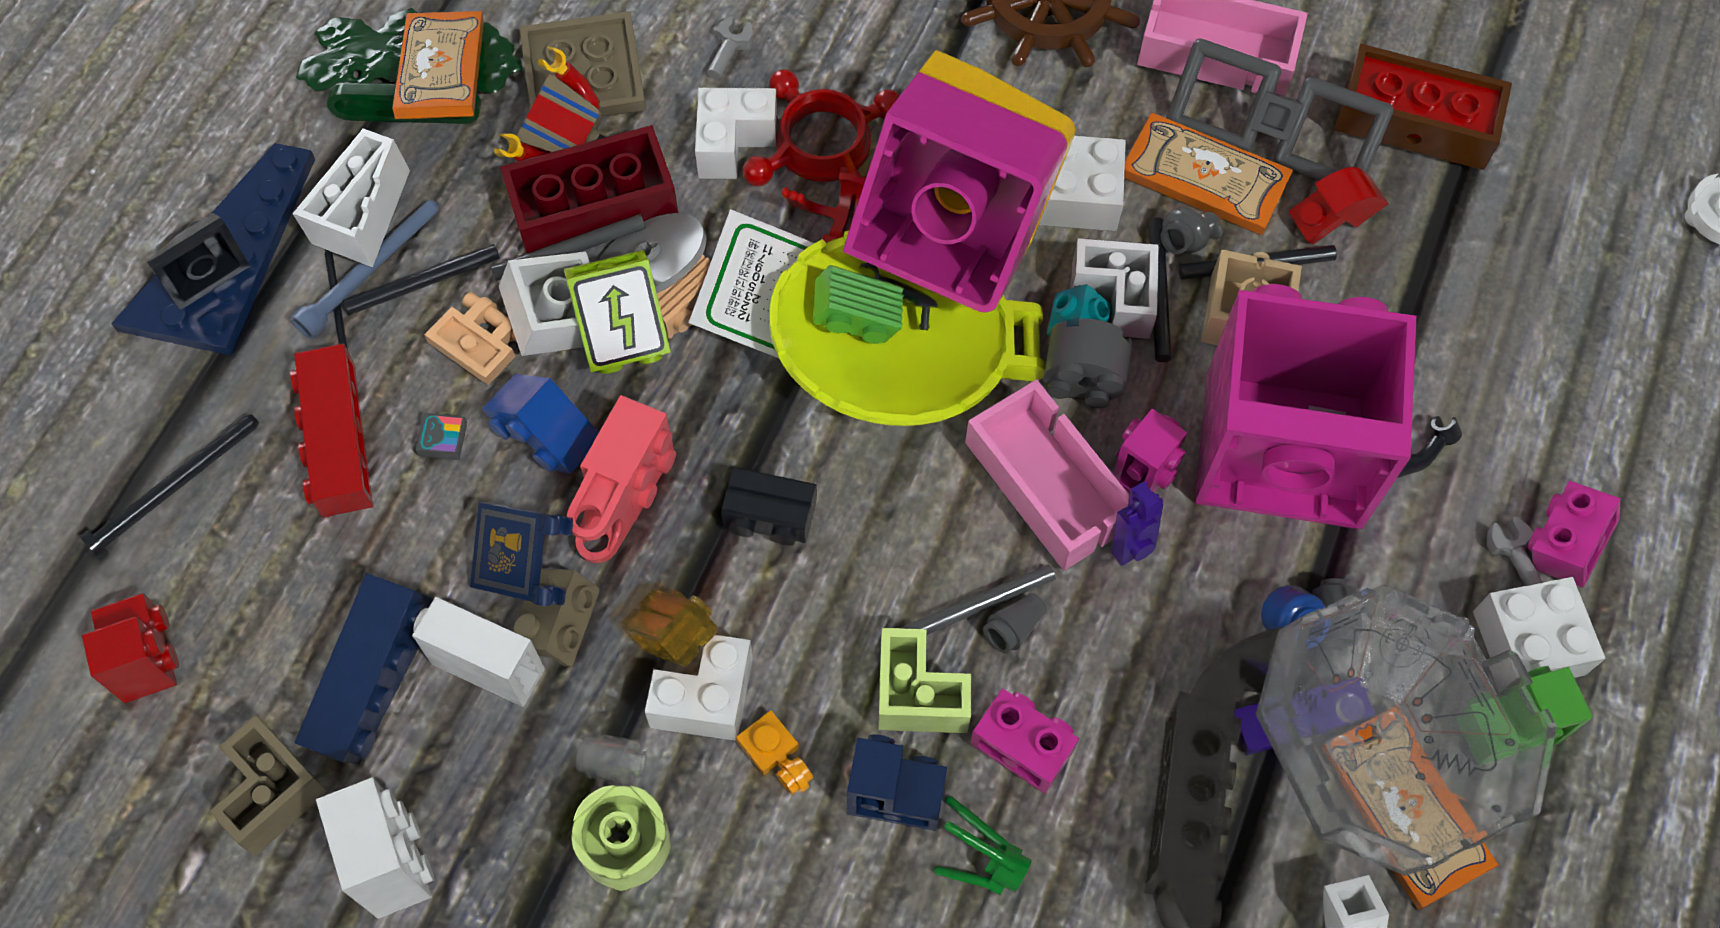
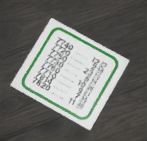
(742, 280)

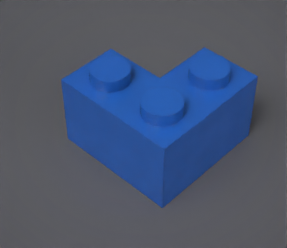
(545, 418)

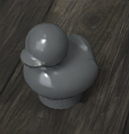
(1188, 230)

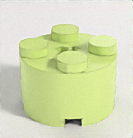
(633, 813)

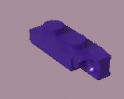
(1137, 525)

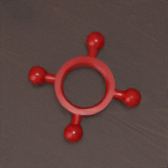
(759, 170)

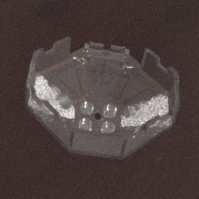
(1454, 731)

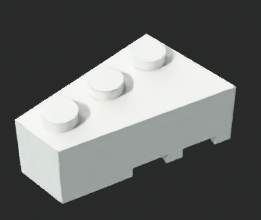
(356, 199)

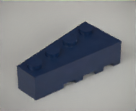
(363, 671)

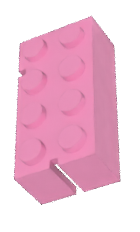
(1242, 25)
(1049, 479)

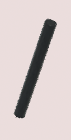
(1295, 257)
(421, 279)
(1162, 325)

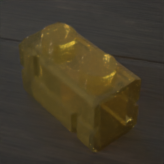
(670, 626)

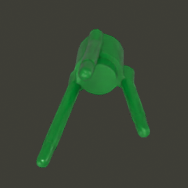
(1005, 862)

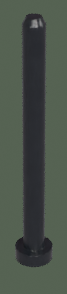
(168, 486)

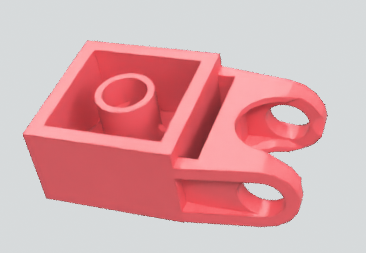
(620, 475)

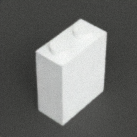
(478, 651)

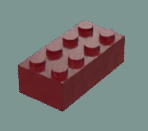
(589, 187)

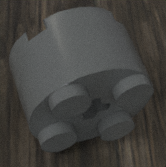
(1087, 362)

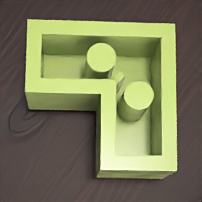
(917, 698)

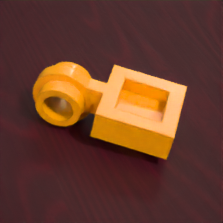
(770, 745)

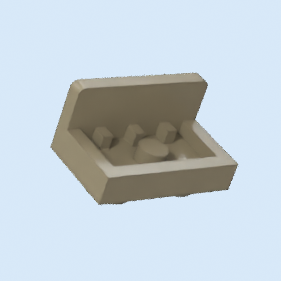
(559, 629)

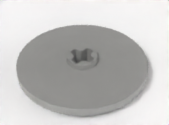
(671, 244)

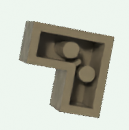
(274, 792)

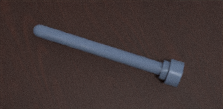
(311, 318)

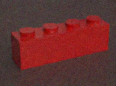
(331, 430)

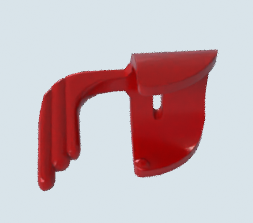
(850, 187)

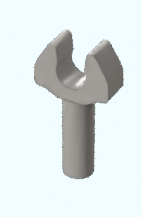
(730, 44)
(1514, 548)

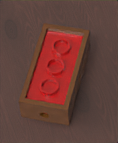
(1434, 106)

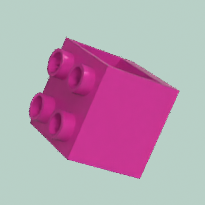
(1263, 443)

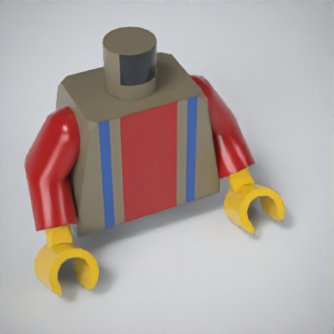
(561, 116)

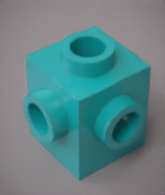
(1077, 304)

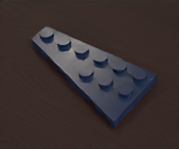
(257, 219)

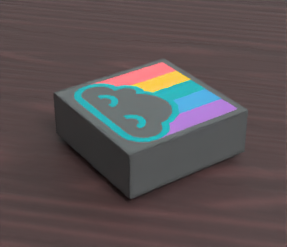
(441, 436)

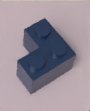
(892, 787)

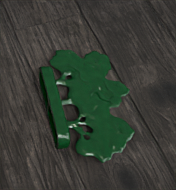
(356, 46)

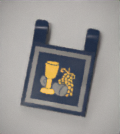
(511, 552)

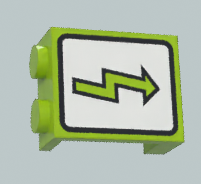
(618, 312)

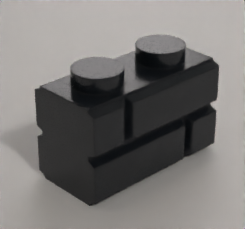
(769, 506)

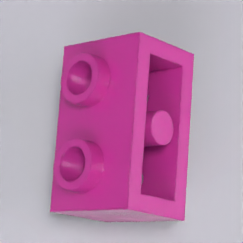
(1150, 452)
(1574, 533)
(1024, 739)

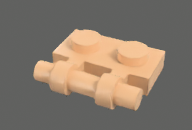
(471, 345)

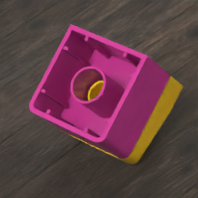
(959, 182)

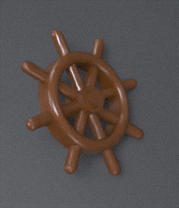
(1036, 34)

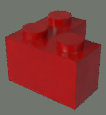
(131, 648)

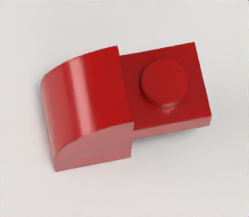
(1340, 197)

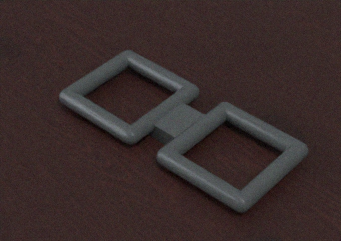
(1276, 113)

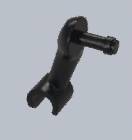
(910, 296)
(1443, 436)

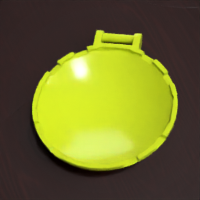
(917, 372)

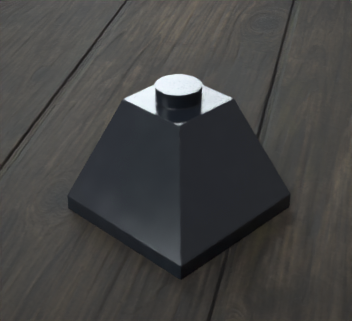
(198, 260)

